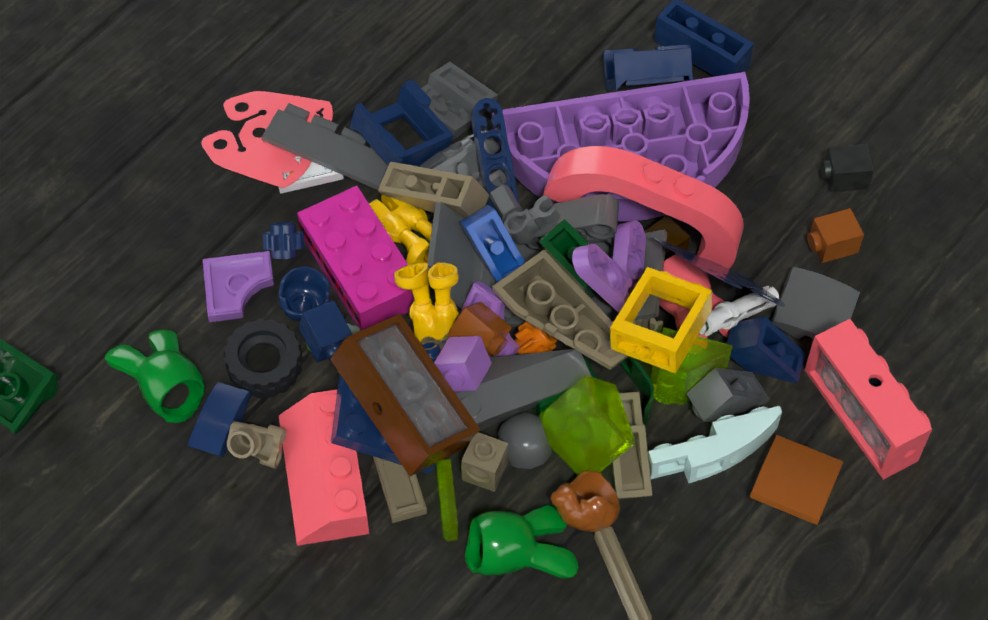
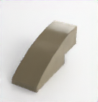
(631, 469)

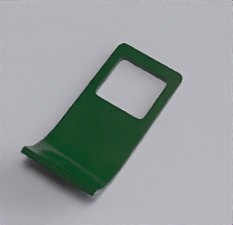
(643, 383)

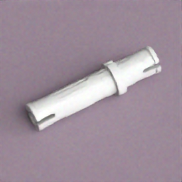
(728, 314)

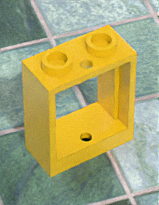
(653, 346)

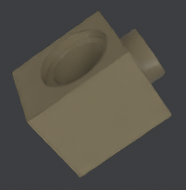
(484, 461)

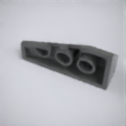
(521, 382)

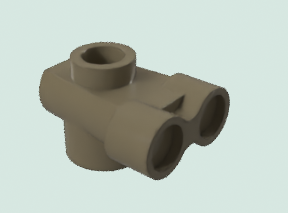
(257, 441)

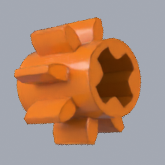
(534, 339)

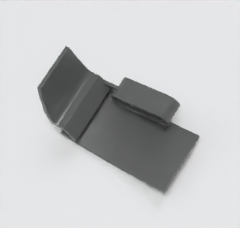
(590, 216)

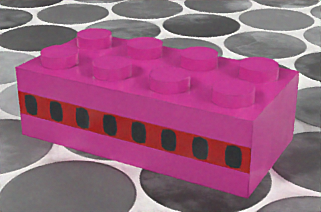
(356, 257)

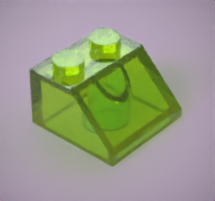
(699, 361)
(588, 425)

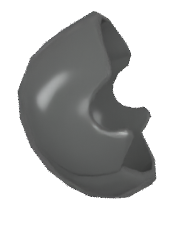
(525, 440)

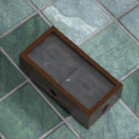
(404, 394)

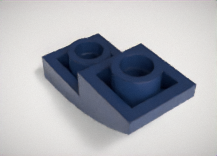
(218, 413)

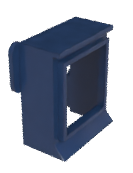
(647, 66)
(414, 108)

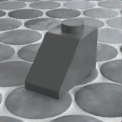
(726, 393)

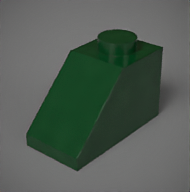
(560, 246)

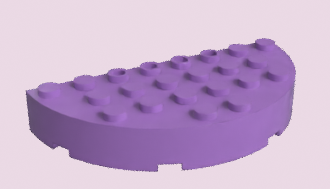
(680, 124)

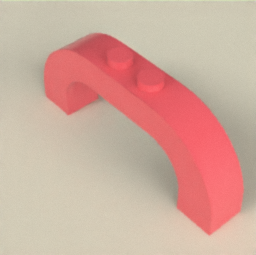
(656, 187)

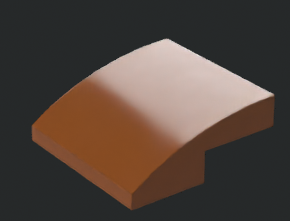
(796, 479)

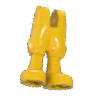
(399, 220)
(430, 319)

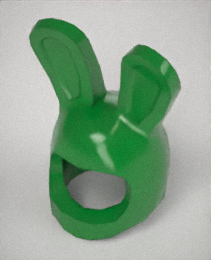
(161, 373)
(512, 546)

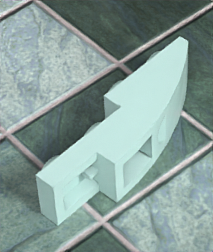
(728, 444)

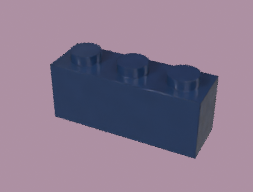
(712, 44)

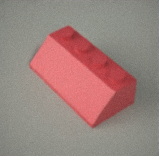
(320, 474)

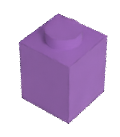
(464, 362)

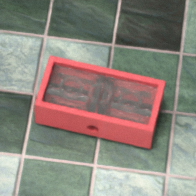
(867, 398)

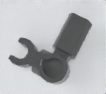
(519, 223)

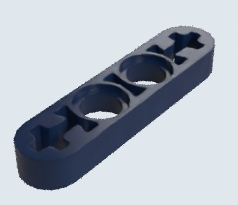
(487, 161)

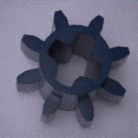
(283, 240)

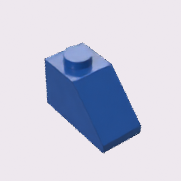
(492, 242)

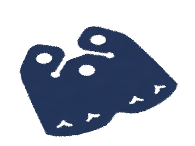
(719, 270)

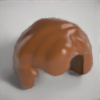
(587, 502)

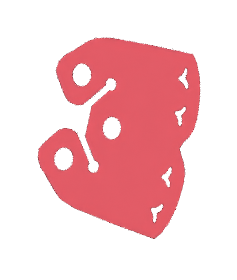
(262, 159)

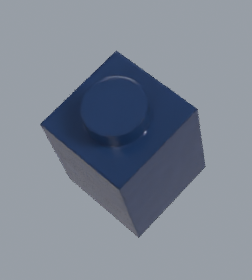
(324, 330)

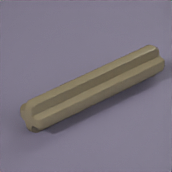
(622, 574)

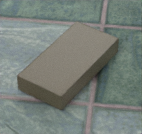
(400, 491)

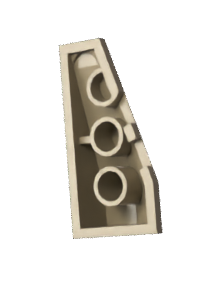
(557, 305)

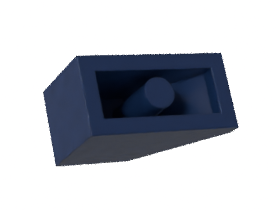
(765, 350)

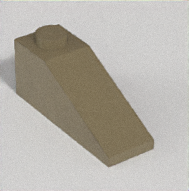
(428, 186)

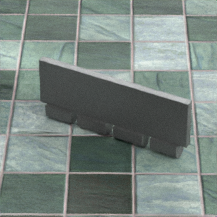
(321, 145)

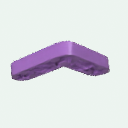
(616, 277)

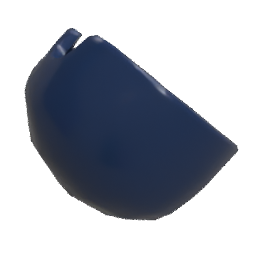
(302, 291)

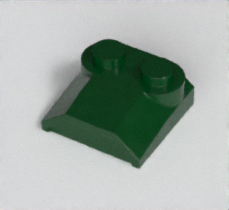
(22, 386)

